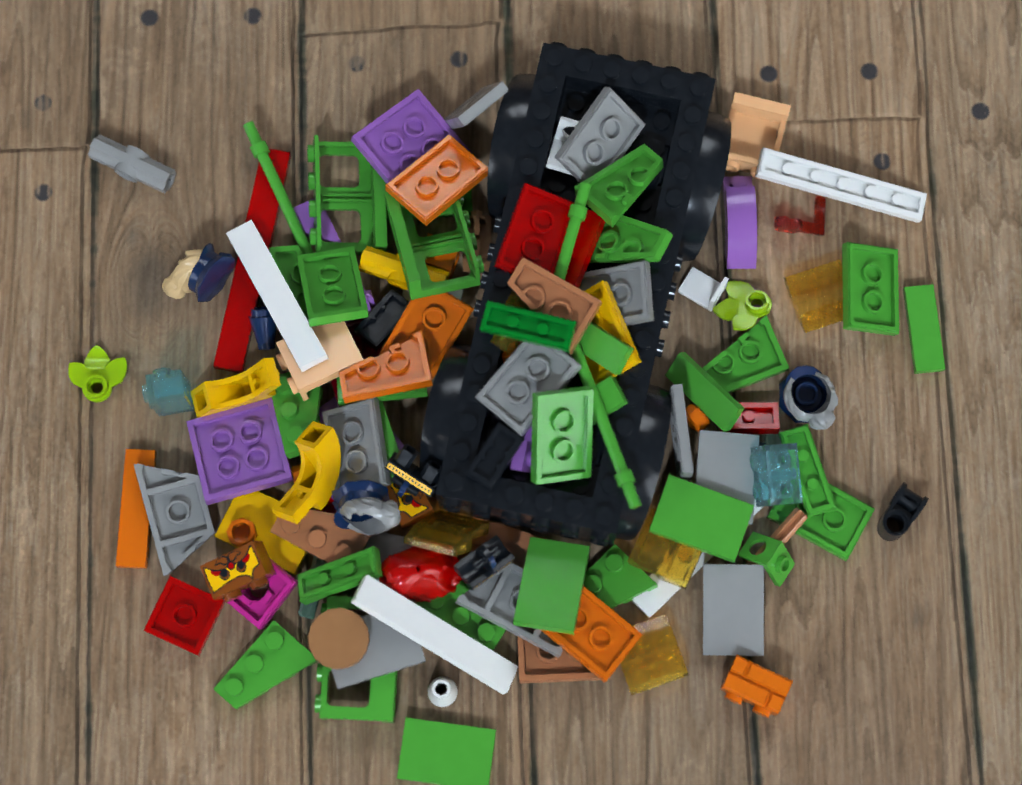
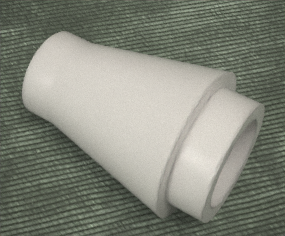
(446, 699)

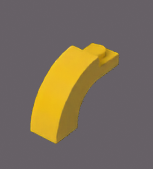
(238, 390)
(317, 474)

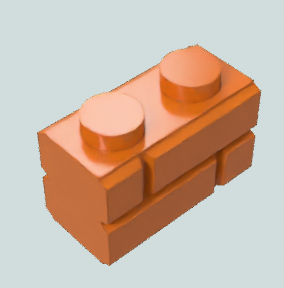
(756, 686)

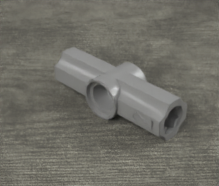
(132, 163)

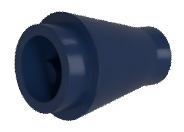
(263, 328)

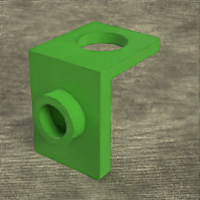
(774, 558)

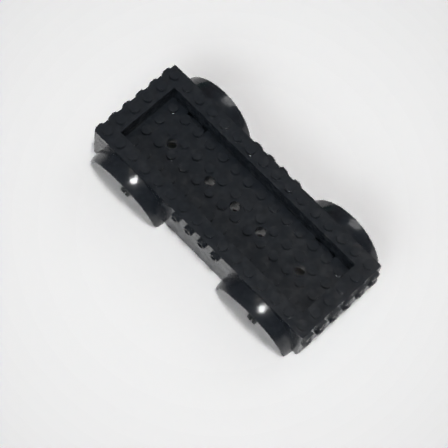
(678, 199)

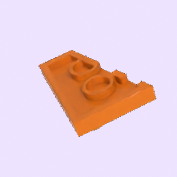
(392, 372)

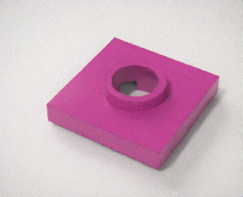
(261, 610)

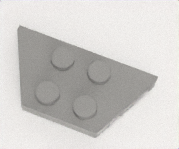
(175, 513)
(497, 603)

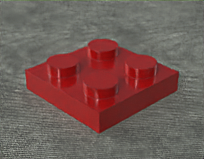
(184, 616)

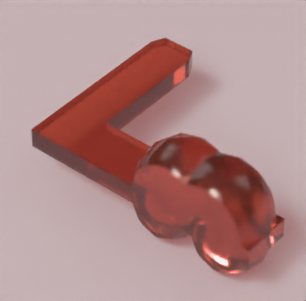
(796, 225)

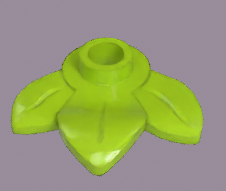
(740, 304)
(97, 370)

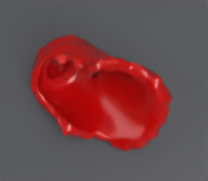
(420, 574)

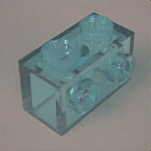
(168, 392)
(776, 474)

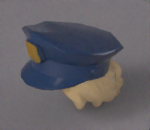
(199, 273)

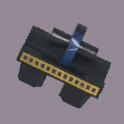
(410, 476)
(483, 563)

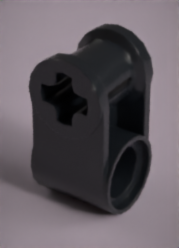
(902, 508)

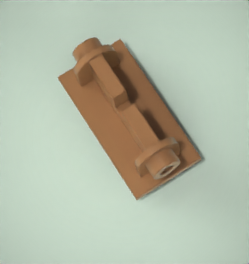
(482, 229)

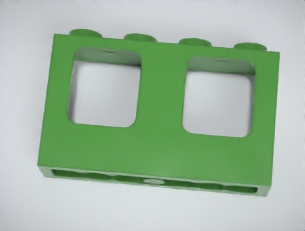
(366, 198)
(415, 250)
(382, 689)

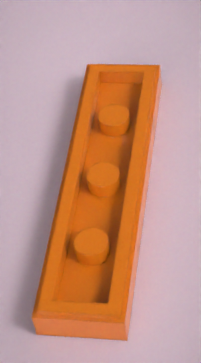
(134, 522)

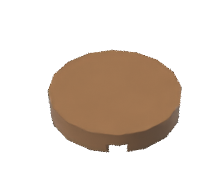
(338, 638)

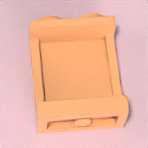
(753, 126)
(341, 354)

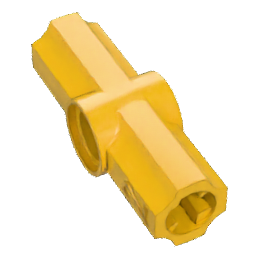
(388, 267)

